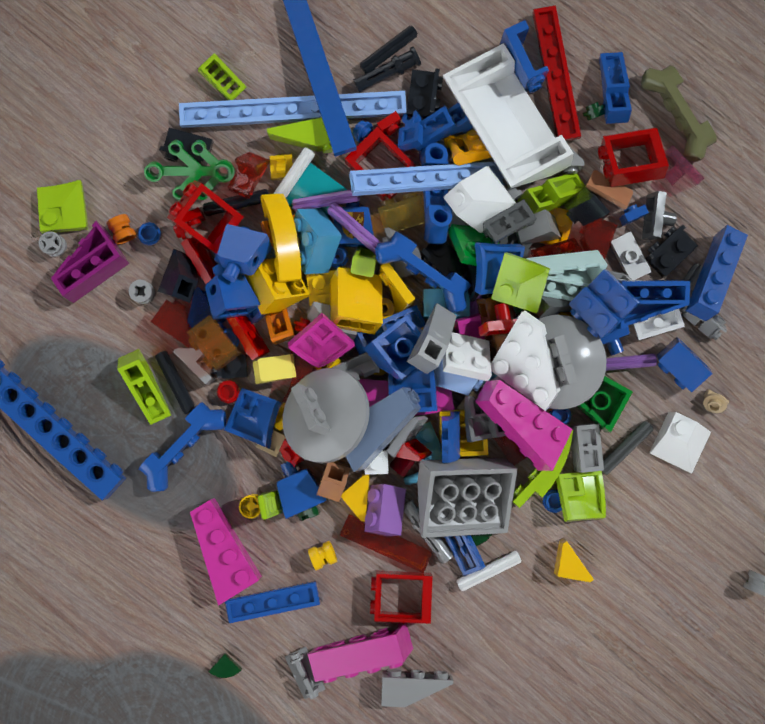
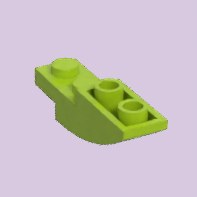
(541, 481)

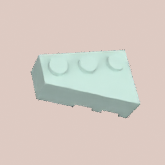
(570, 272)

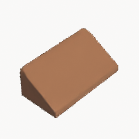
(617, 195)

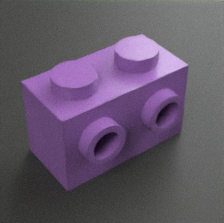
(385, 510)

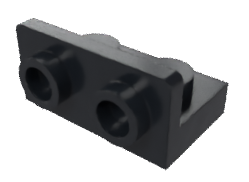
(423, 92)
(187, 140)
(671, 252)
(442, 258)

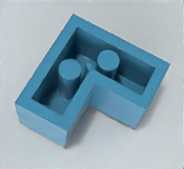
(318, 240)

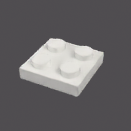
(468, 357)

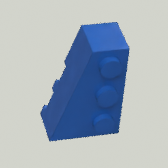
(655, 298)

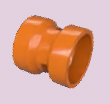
(121, 229)

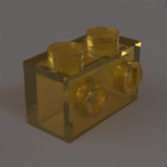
(402, 213)

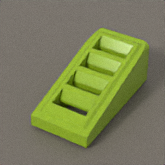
(208, 64)
(363, 262)
(270, 504)

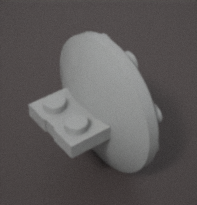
(577, 360)
(325, 415)

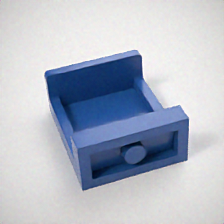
(513, 40)

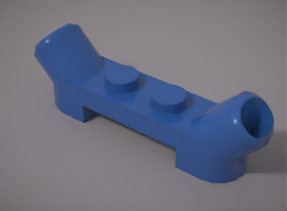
(436, 209)
(401, 249)
(156, 466)

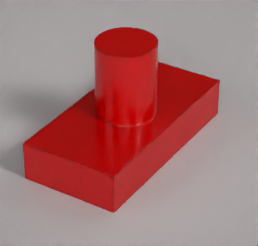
(502, 325)

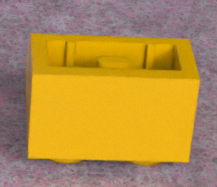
(274, 295)

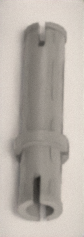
(434, 543)

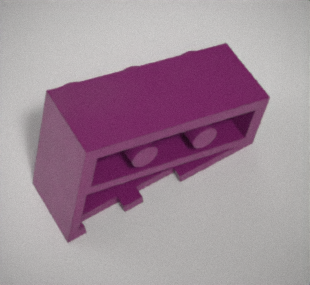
(89, 265)

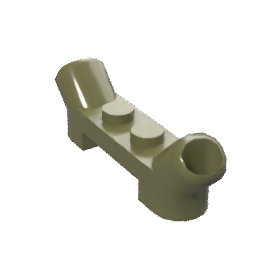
(698, 135)

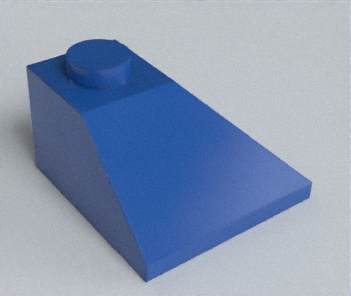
(394, 347)

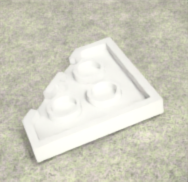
(528, 362)

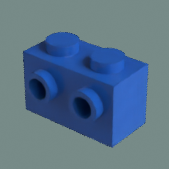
(683, 364)

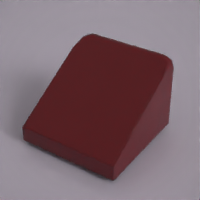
(402, 465)

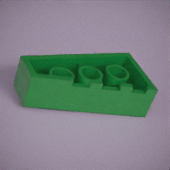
(606, 404)

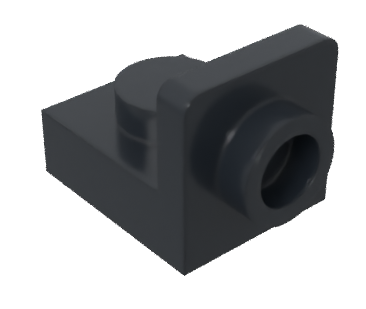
(235, 369)

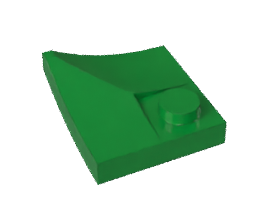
(464, 242)

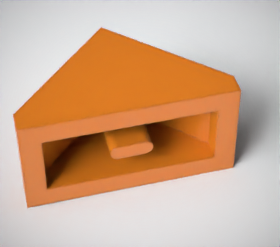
(280, 326)

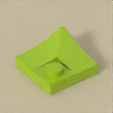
(62, 208)
(520, 283)
(582, 496)

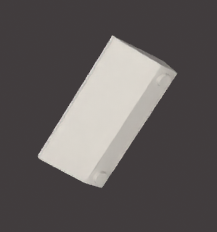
(507, 118)

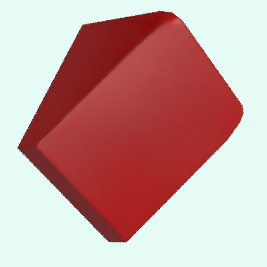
(414, 451)

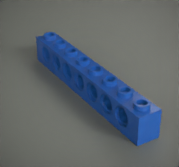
(51, 440)

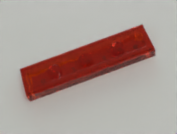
(389, 546)

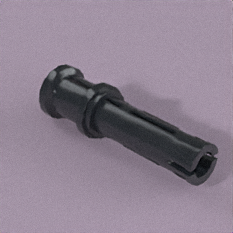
(399, 67)

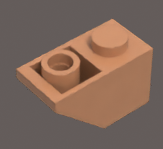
(334, 480)

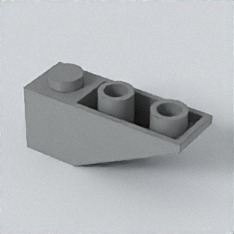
(433, 340)
(407, 688)

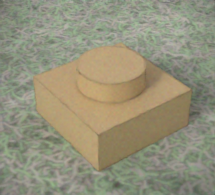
(277, 440)

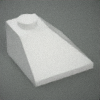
(479, 198)
(680, 441)

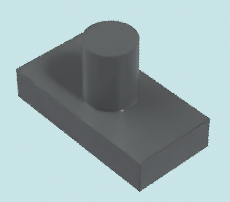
(657, 216)

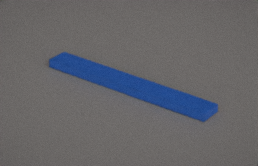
(320, 77)

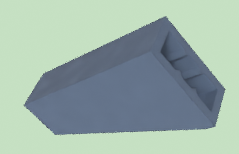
(384, 423)

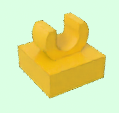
(280, 166)

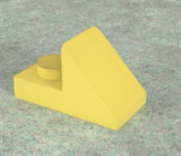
(274, 368)

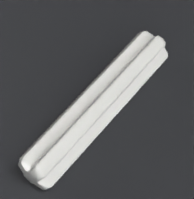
(295, 172)
(489, 571)

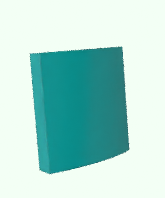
(314, 183)

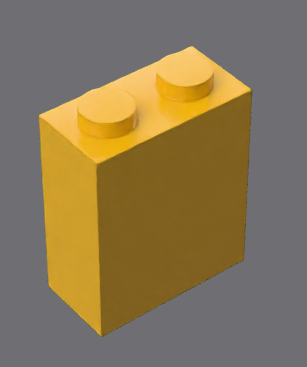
(356, 301)

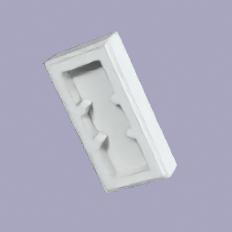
(630, 256)

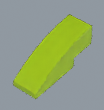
(552, 193)

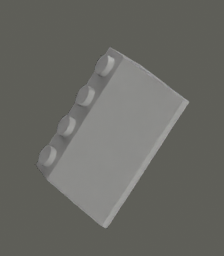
(465, 496)

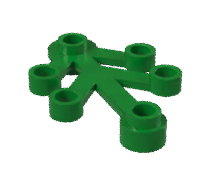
(193, 168)

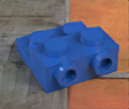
(603, 304)

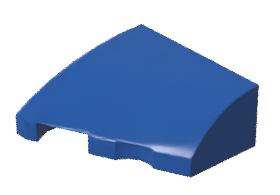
(450, 437)

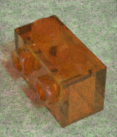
(213, 343)

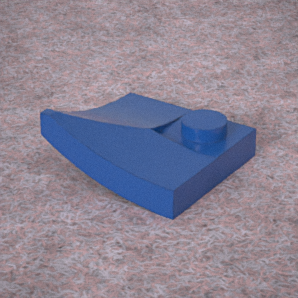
(489, 262)
(422, 384)
(253, 417)

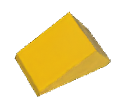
(357, 496)
(569, 565)

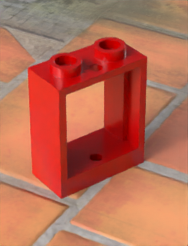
(367, 146)
(658, 162)
(179, 209)
(403, 617)

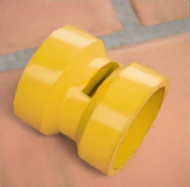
(248, 507)
(322, 555)

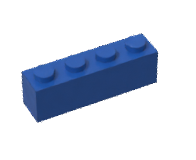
(716, 273)

